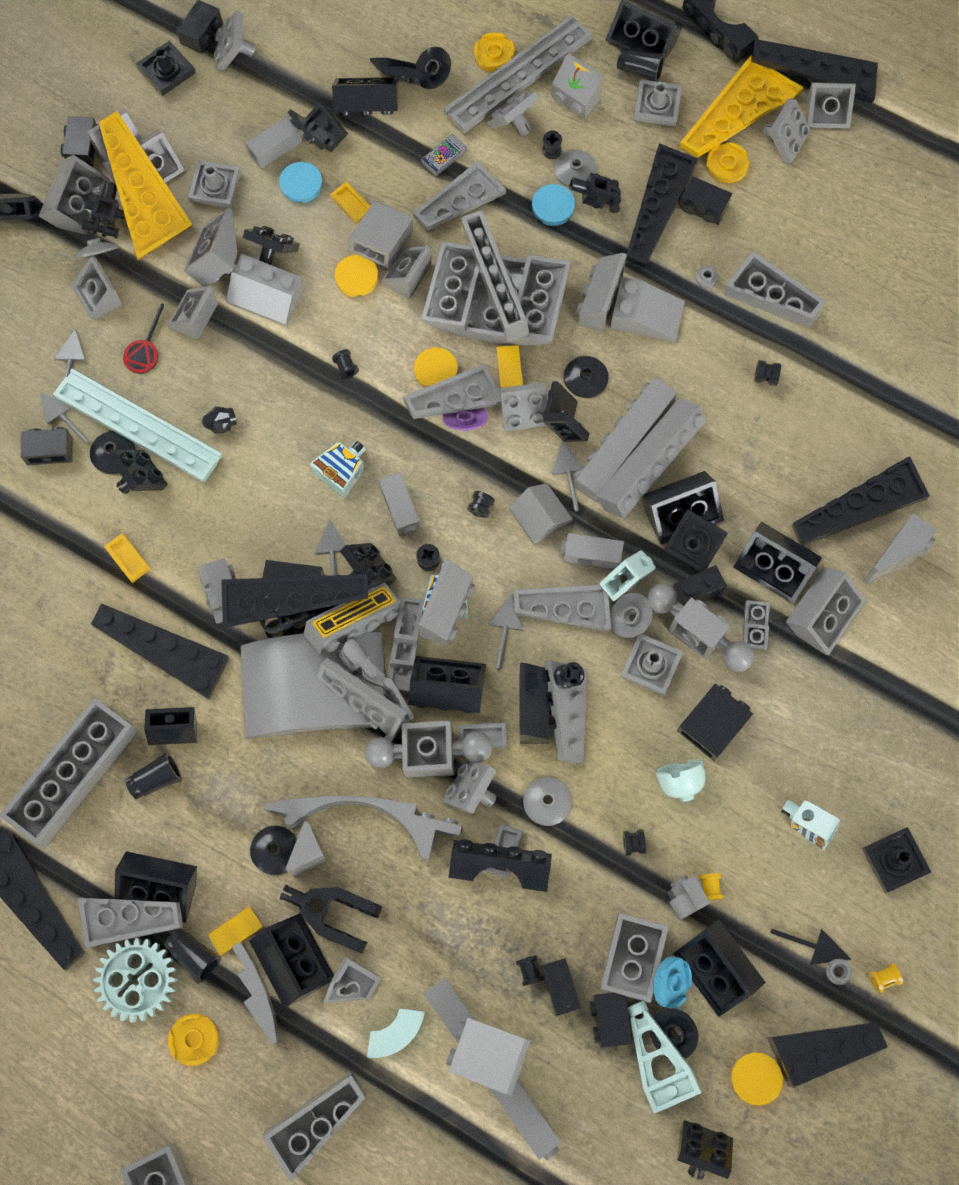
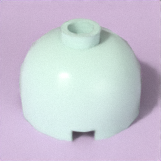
(682, 779)

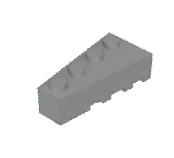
(774, 291)
(309, 1127)

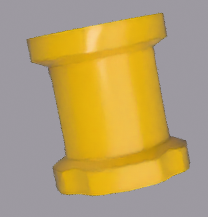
(711, 886)
(885, 978)

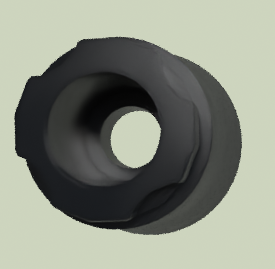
(641, 63)
(154, 776)
(192, 955)

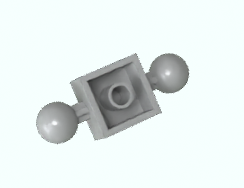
(700, 628)
(428, 749)

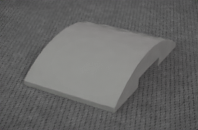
(463, 307)
(284, 689)

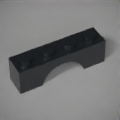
(732, 38)
(529, 866)

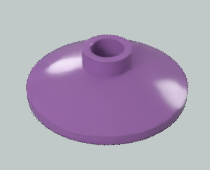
(466, 420)

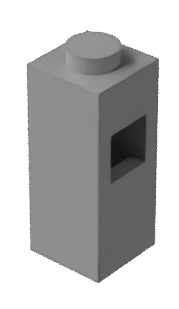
(274, 142)
(399, 504)
(592, 551)

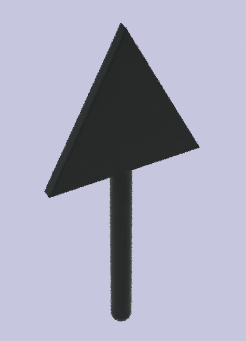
(825, 948)

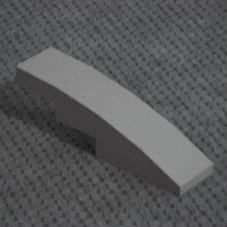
(405, 643)
(260, 1001)

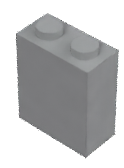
(381, 234)

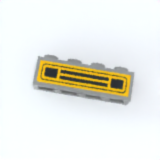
(351, 619)

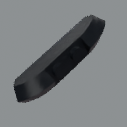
(19, 206)

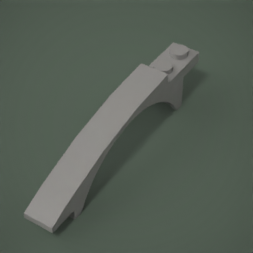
(421, 828)

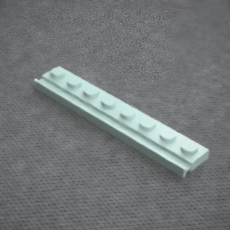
(138, 425)

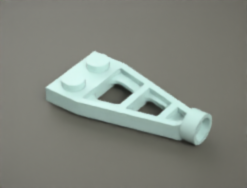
(673, 1089)

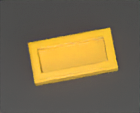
(350, 202)
(509, 366)
(127, 557)
(235, 930)

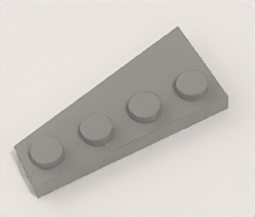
(460, 196)
(458, 393)
(566, 605)
(363, 698)
(569, 713)
(119, 919)

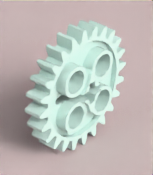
(121, 963)

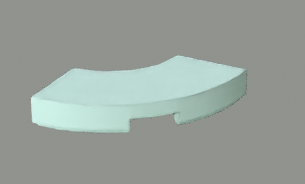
(396, 1035)

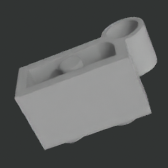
(687, 896)

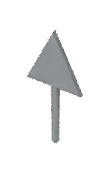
(70, 351)
(55, 408)
(567, 463)
(330, 543)
(507, 619)

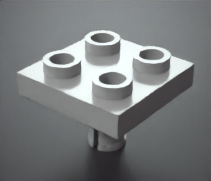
(231, 41)
(658, 102)
(514, 112)
(788, 130)
(214, 184)
(523, 406)
(651, 664)
(471, 787)

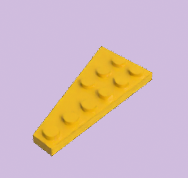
(743, 101)
(146, 200)

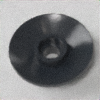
(433, 59)
(583, 385)
(99, 448)
(259, 850)
(668, 1020)

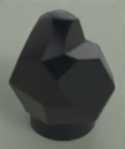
(219, 419)

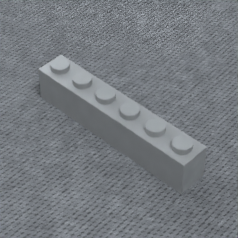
(495, 276)
(625, 438)
(651, 458)

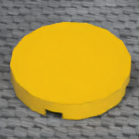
(493, 51)
(727, 163)
(356, 275)
(434, 366)
(193, 1039)
(756, 1078)

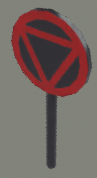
(142, 354)

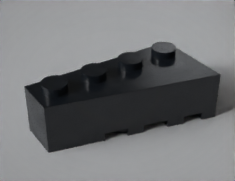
(821, 1051)

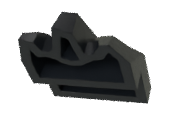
(400, 70)

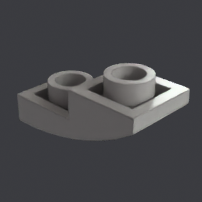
(756, 624)

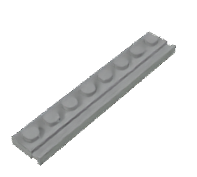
(517, 74)

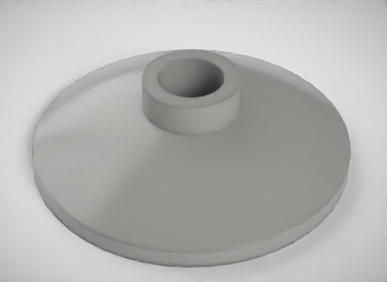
(565, 167)
(95, 247)
(624, 611)
(544, 813)

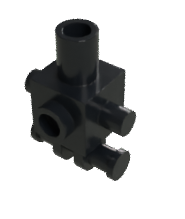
(598, 191)
(104, 210)

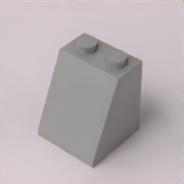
(488, 1056)

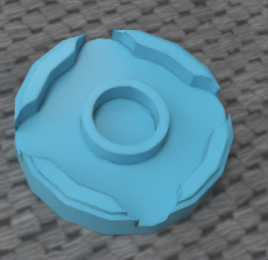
(300, 182)
(553, 204)
(672, 982)

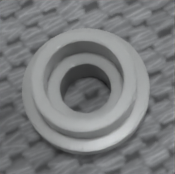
(703, 281)
(846, 971)

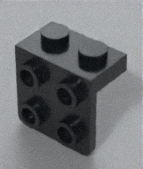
(319, 127)

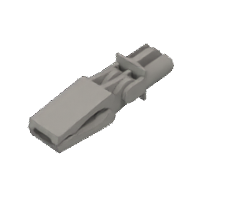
(360, 665)

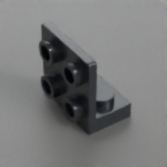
(560, 415)

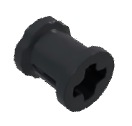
(552, 142)
(345, 364)
(529, 970)

